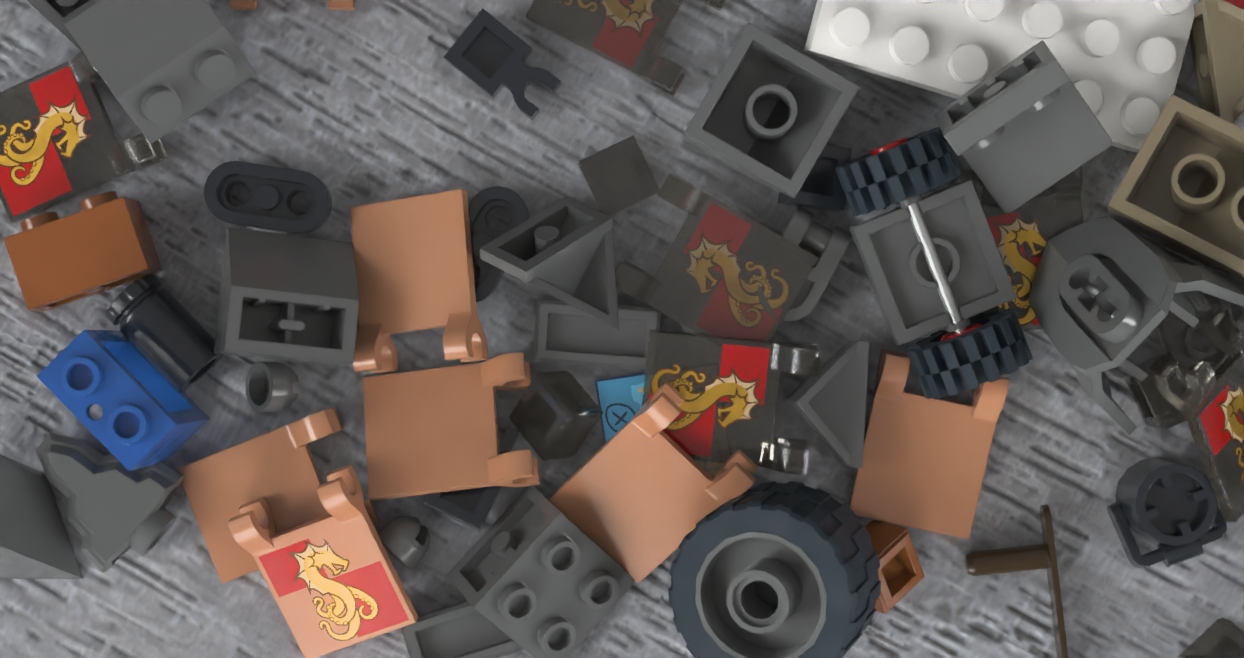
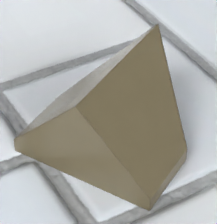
(1219, 57)

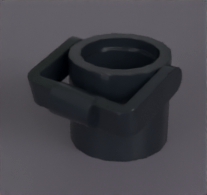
(1169, 506)

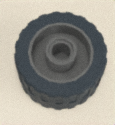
(775, 577)

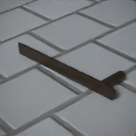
(1025, 559)

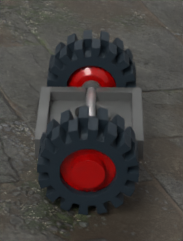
(934, 264)

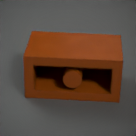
(82, 252)

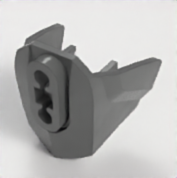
(1106, 292)

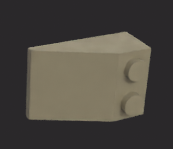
(1188, 187)

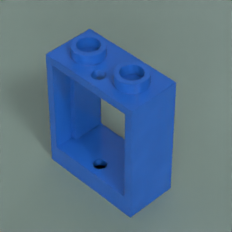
(142, 412)

